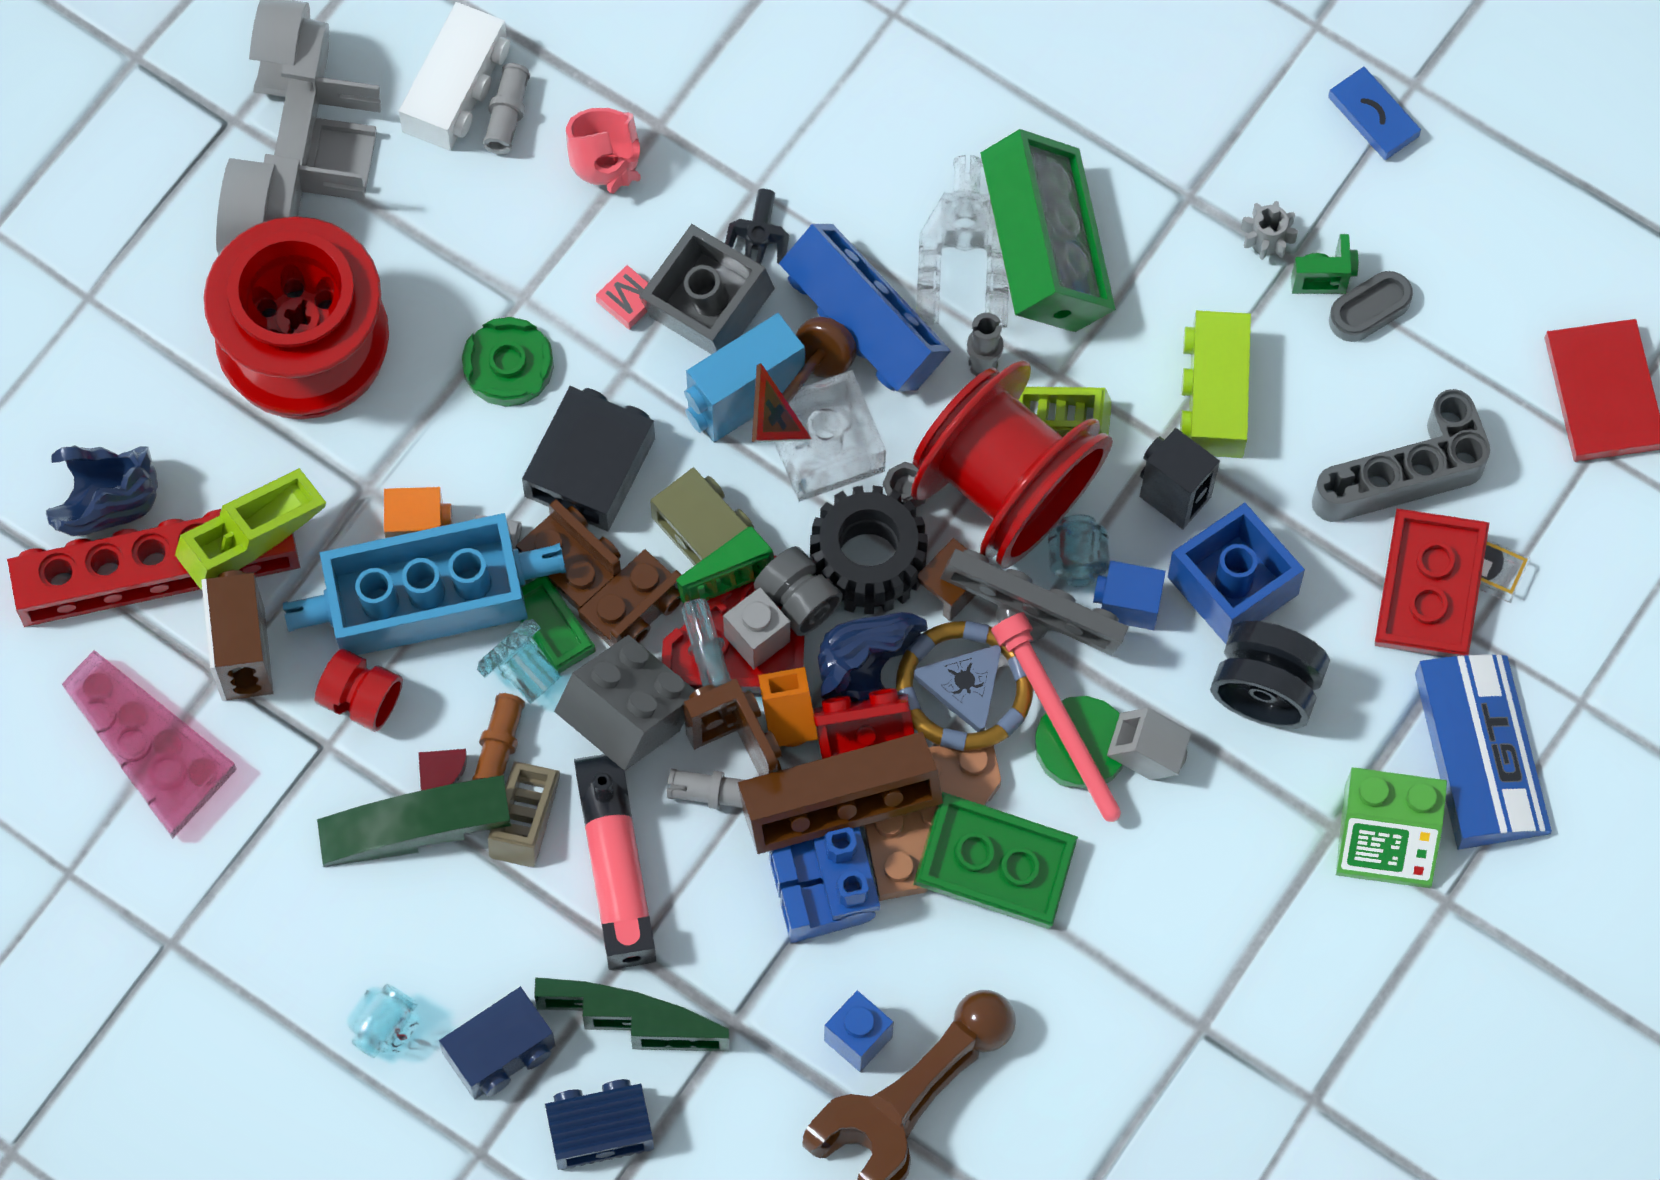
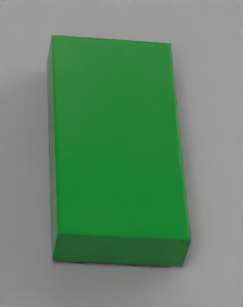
(561, 635)

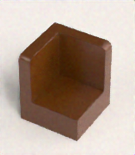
(952, 596)

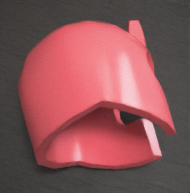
(604, 147)

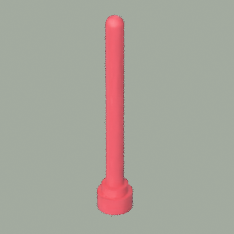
(1016, 637)

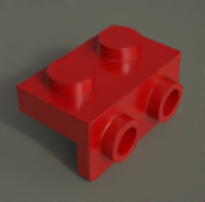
(862, 723)

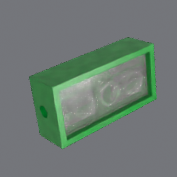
(1047, 231)

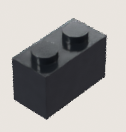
(1178, 477)

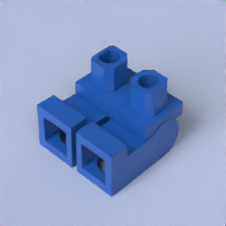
(824, 884)

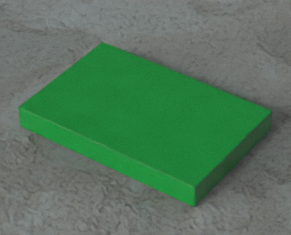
(995, 860)

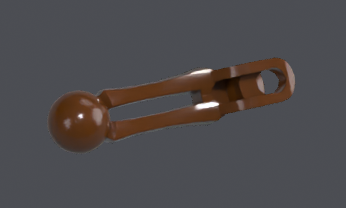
(885, 1120)

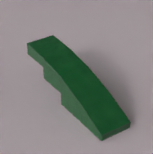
(413, 820)
(651, 1021)

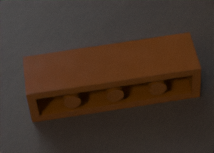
(840, 792)

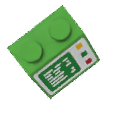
(1390, 827)

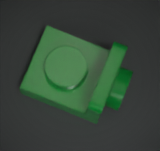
(1325, 274)

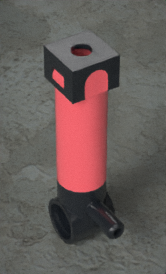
(615, 862)

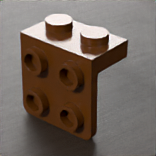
(726, 709)

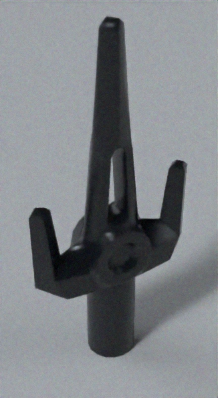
(758, 231)

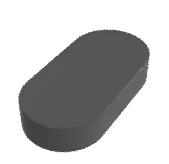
(1370, 306)

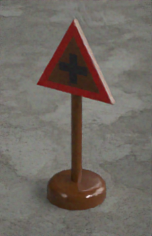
(828, 353)

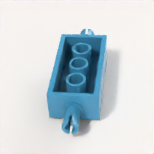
(424, 585)

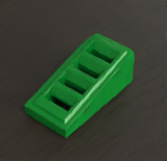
(727, 567)

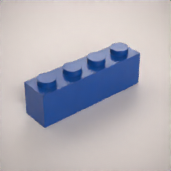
(859, 298)

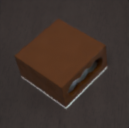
(237, 635)

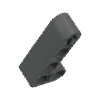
(1397, 469)

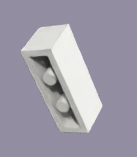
(454, 76)

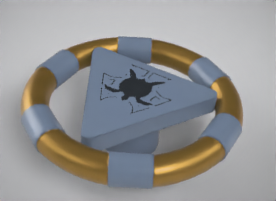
(963, 686)

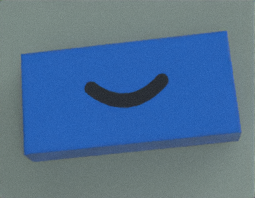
(1374, 113)

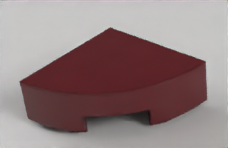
(441, 767)

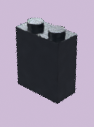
(589, 456)

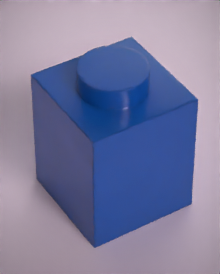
(1131, 593)
(858, 1031)

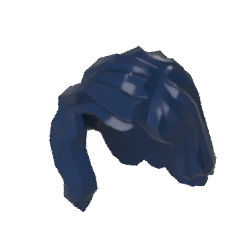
(106, 489)
(858, 650)

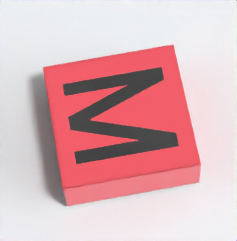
(622, 298)

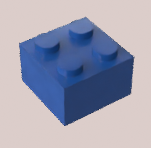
(1235, 571)

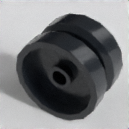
(1270, 674)

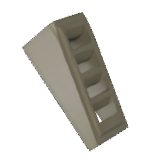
(517, 842)

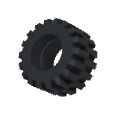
(874, 515)

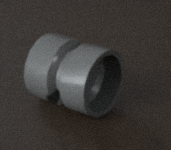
(803, 596)

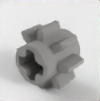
(1262, 230)

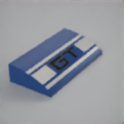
(1482, 749)

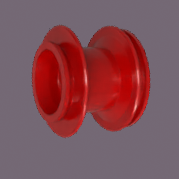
(319, 363)
(1008, 461)

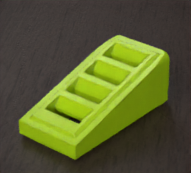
(1063, 397)

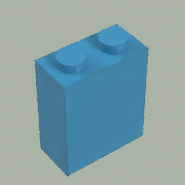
(723, 384)

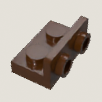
(587, 560)
(632, 600)

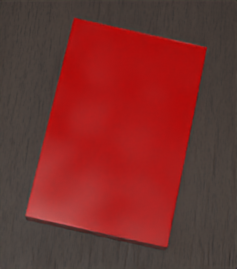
(1604, 389)
(1432, 583)

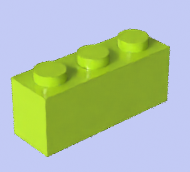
(1217, 382)

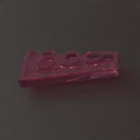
(153, 747)

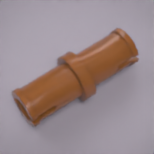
(499, 739)

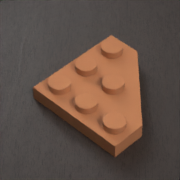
(899, 841)

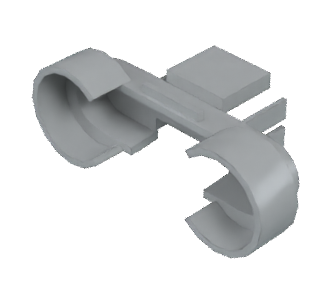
(309, 151)

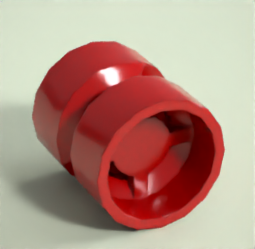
(361, 691)

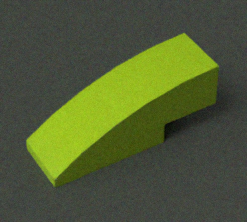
(249, 526)

